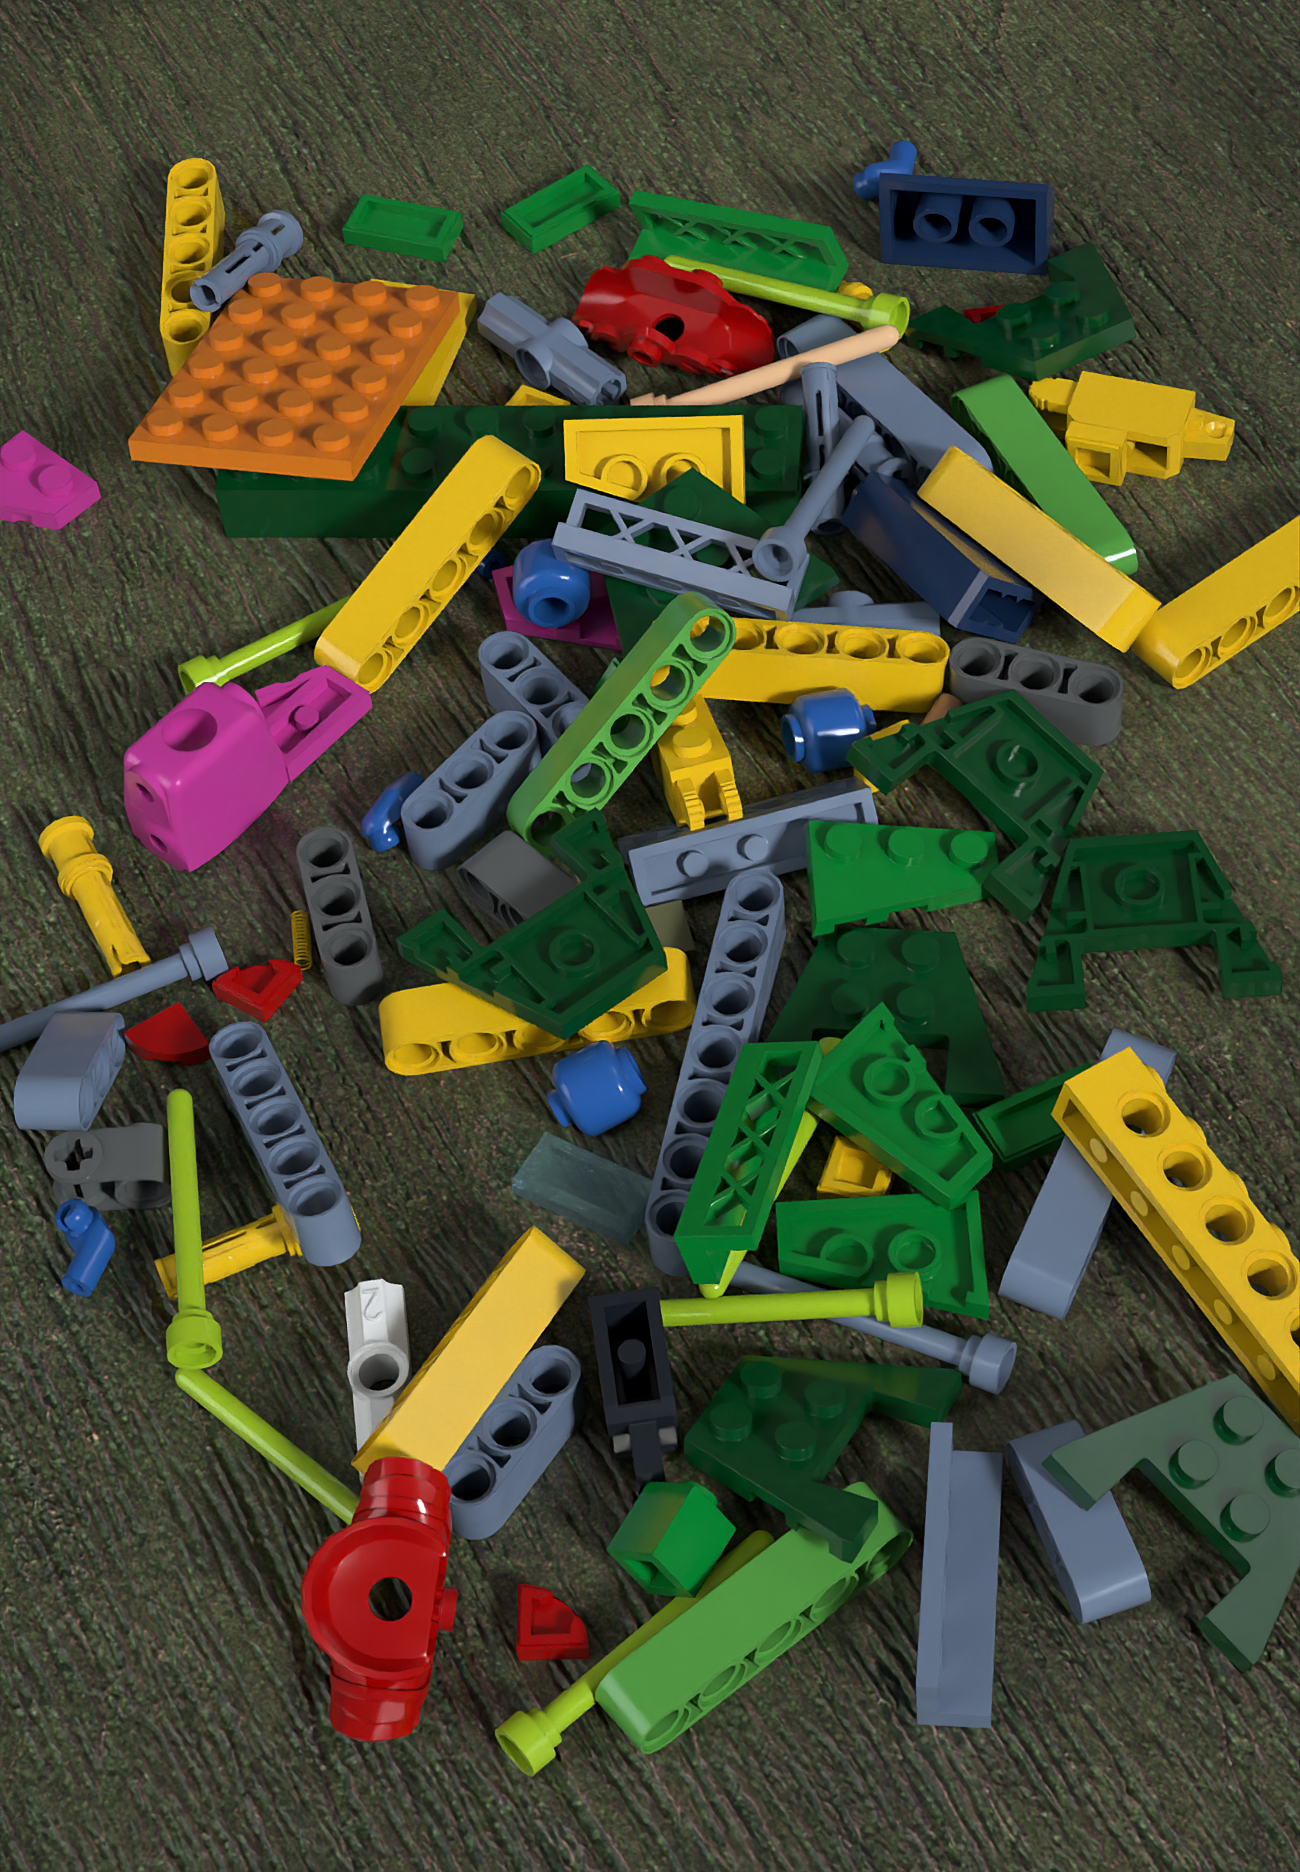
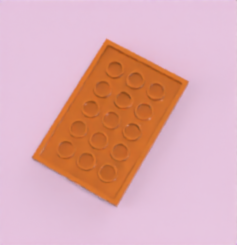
(297, 377)

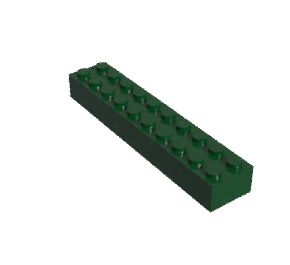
(430, 440)

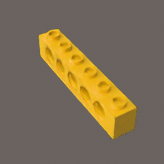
(1177, 1219)

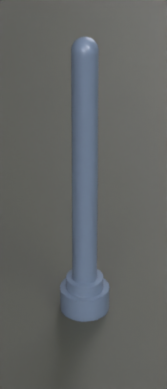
(783, 548)
(196, 959)
(983, 1360)

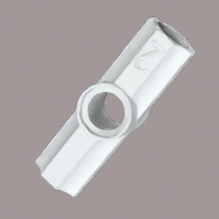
(377, 1351)

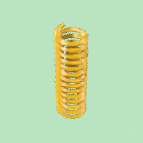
(307, 939)

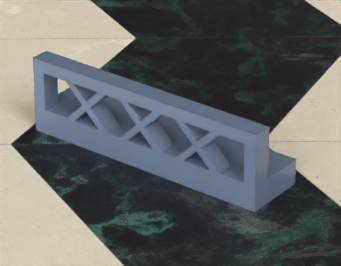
(672, 571)
(685, 864)
(958, 1584)

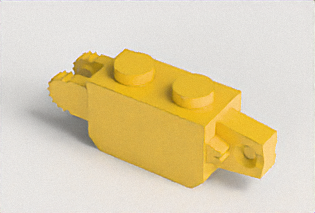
(1158, 419)
(696, 768)

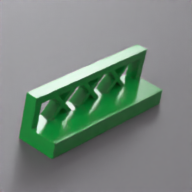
(736, 241)
(741, 1137)

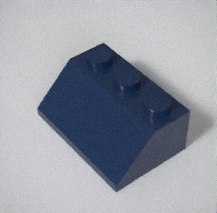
(965, 223)

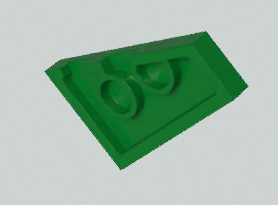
(888, 869)
(892, 1108)
(866, 1238)

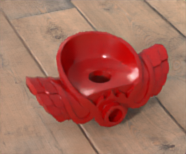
(718, 330)
(379, 1665)

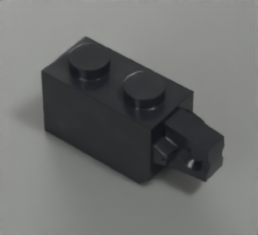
(635, 1380)

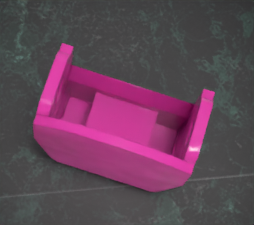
(202, 775)

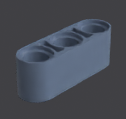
(525, 680)
(470, 790)
(69, 1071)
(515, 1412)
(1086, 1548)

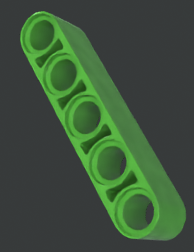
(1039, 466)
(623, 693)
(742, 1628)

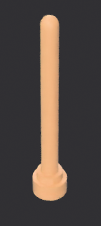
(780, 371)

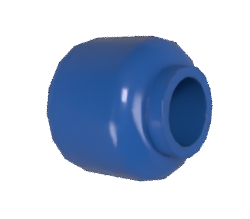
(548, 589)
(823, 729)
(597, 1088)

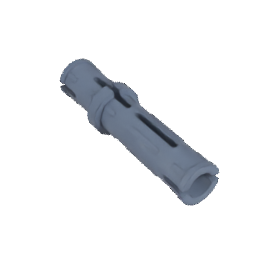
(818, 391)

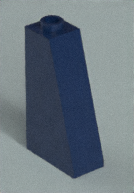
(941, 560)

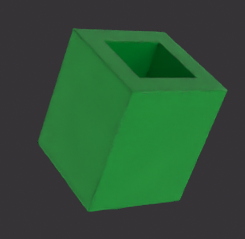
(672, 1538)

